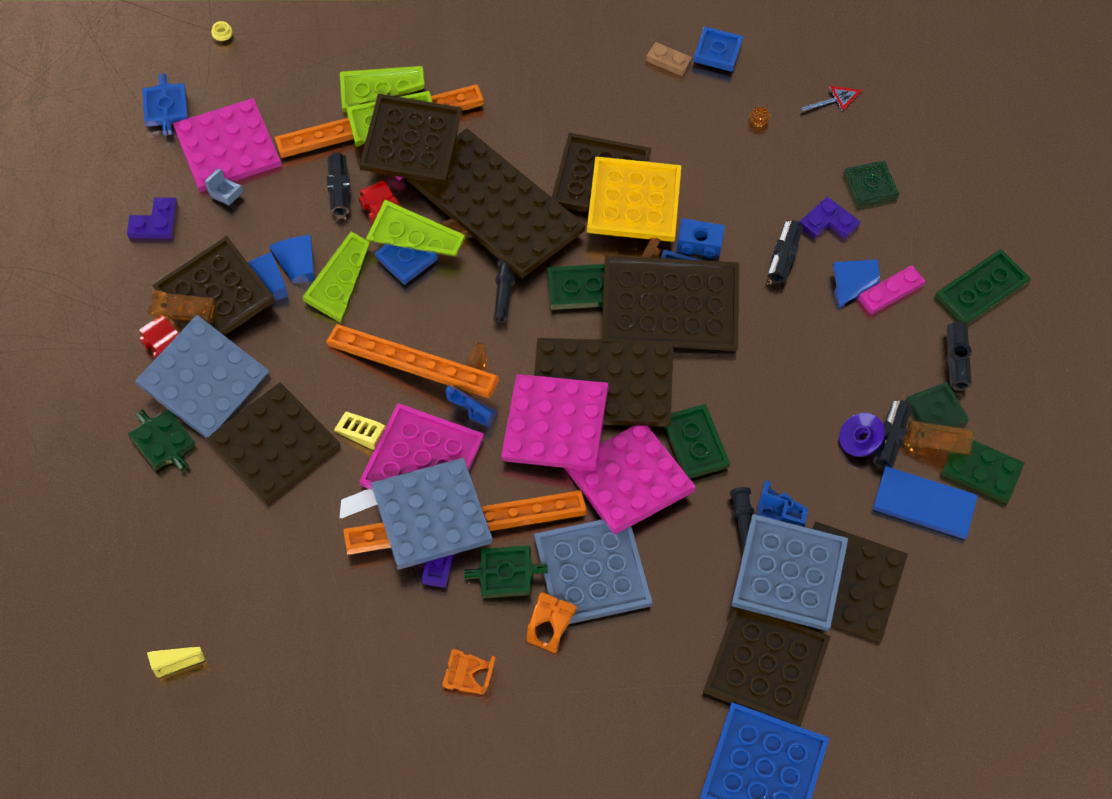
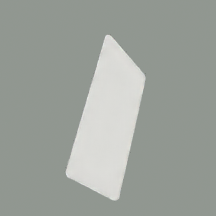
(357, 503)

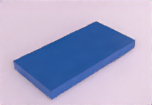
(925, 502)

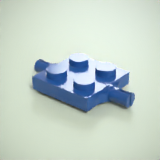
(164, 104)

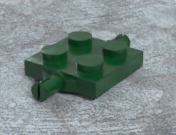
(162, 440)
(506, 571)

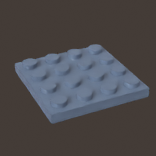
(202, 377)
(431, 513)
(593, 569)
(790, 572)

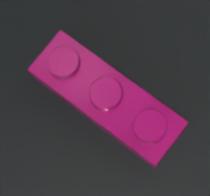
(891, 290)

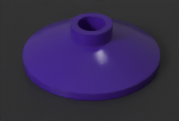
(857, 427)

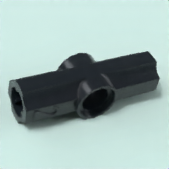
(338, 184)
(785, 251)
(958, 366)
(894, 434)

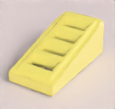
(363, 439)
(172, 660)

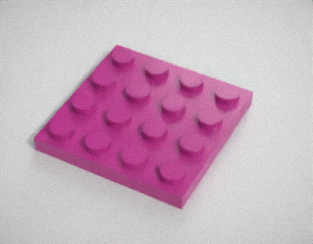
(227, 140)
(555, 422)
(417, 442)
(632, 479)

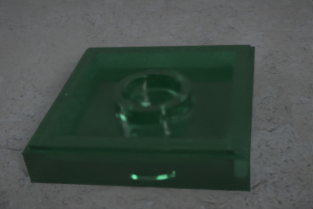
(871, 183)
(938, 407)

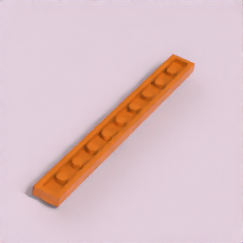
(340, 130)
(497, 517)

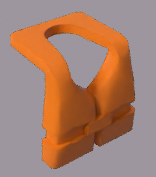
(552, 610)
(460, 672)

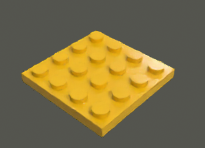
(634, 199)

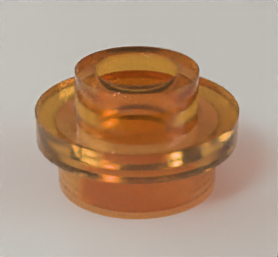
(761, 112)

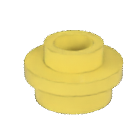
(221, 31)

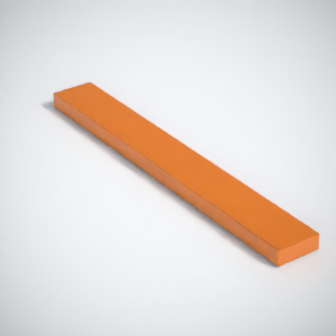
(413, 361)

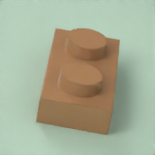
(668, 59)

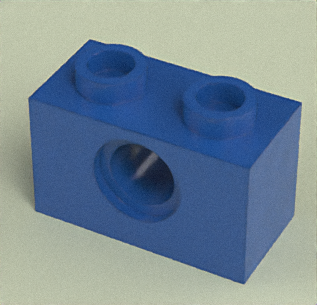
(709, 233)

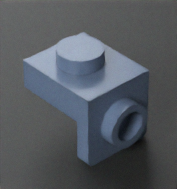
(221, 188)

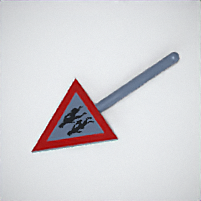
(842, 95)

